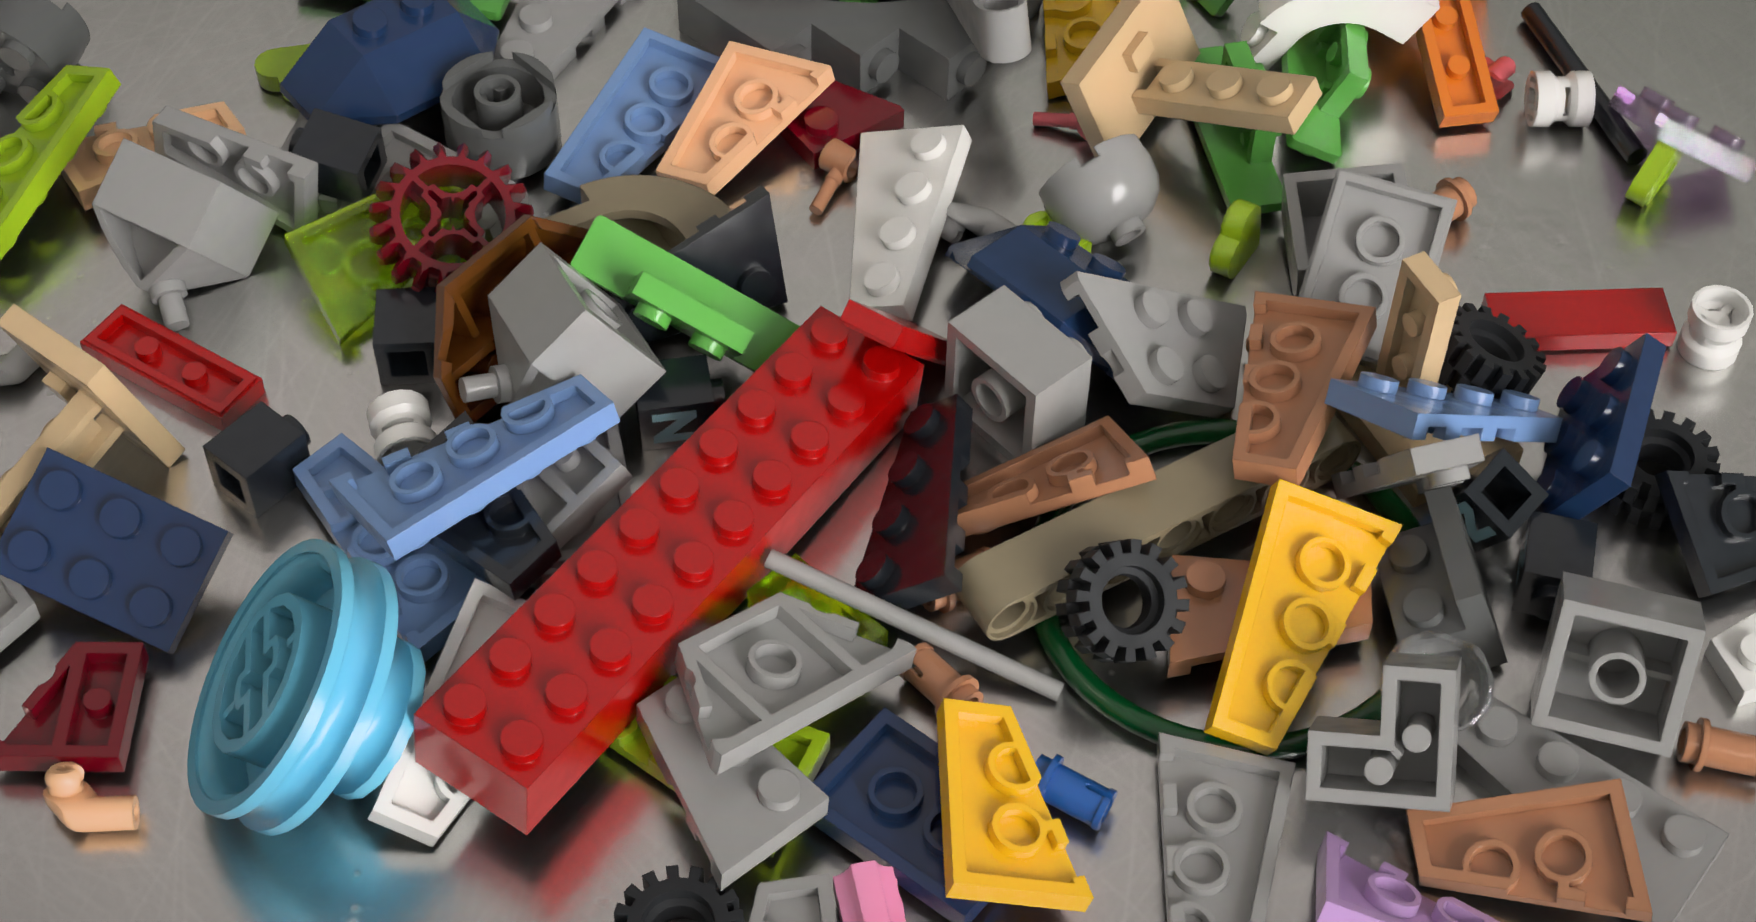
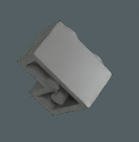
(1404, 756)

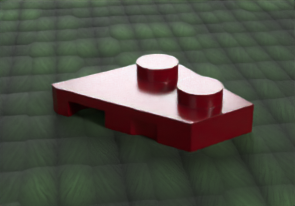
(840, 114)
(81, 711)

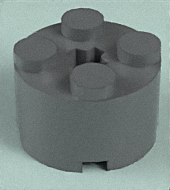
(37, 44)
(504, 110)

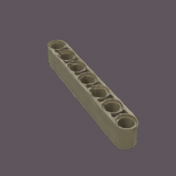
(1181, 509)

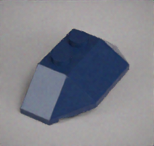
(387, 58)
(1032, 265)

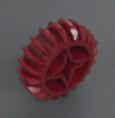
(421, 188)

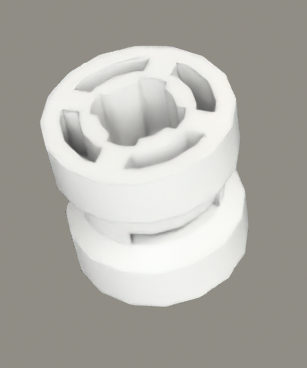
(1559, 98)
(1714, 327)
(399, 421)

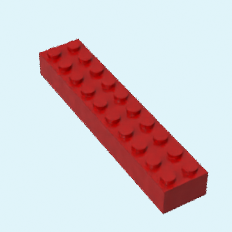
(662, 568)

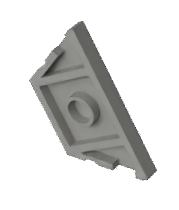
(1164, 343)
(776, 674)

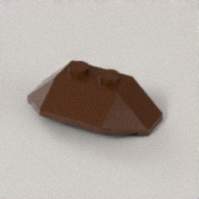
(463, 316)

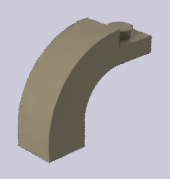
(648, 205)

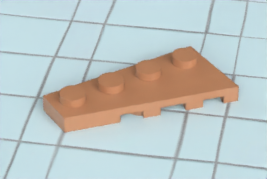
(1291, 359)

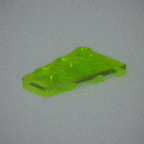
(343, 265)

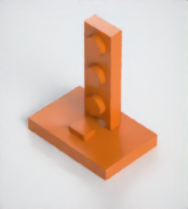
(1456, 66)

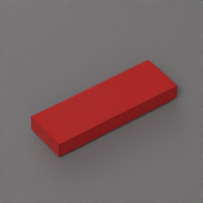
(1587, 316)
(895, 332)
(173, 367)

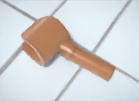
(839, 162)

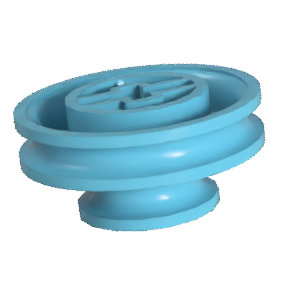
(304, 692)

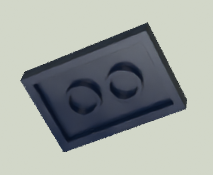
(1601, 430)
(110, 550)
(890, 809)

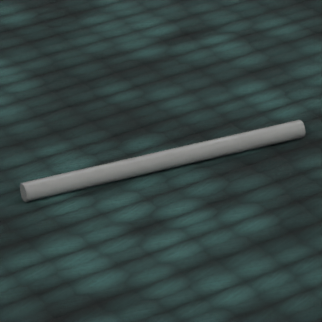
(914, 625)

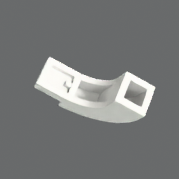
(1284, 22)

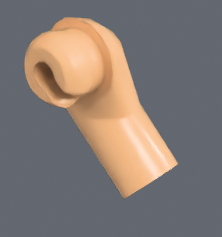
(82, 808)

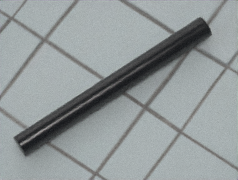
(1567, 60)

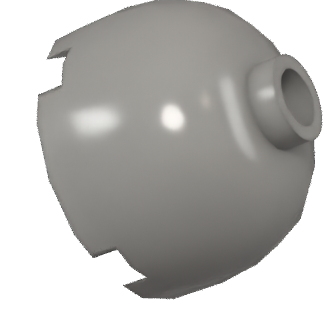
(1106, 194)

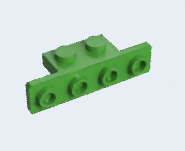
(1340, 64)
(1240, 155)
(680, 296)

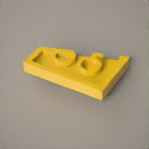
(994, 818)

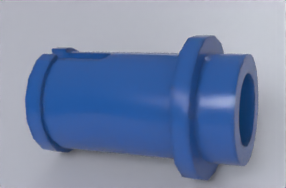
(1074, 792)

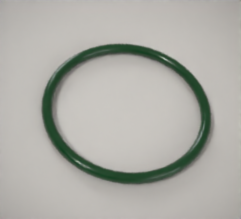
(1130, 715)

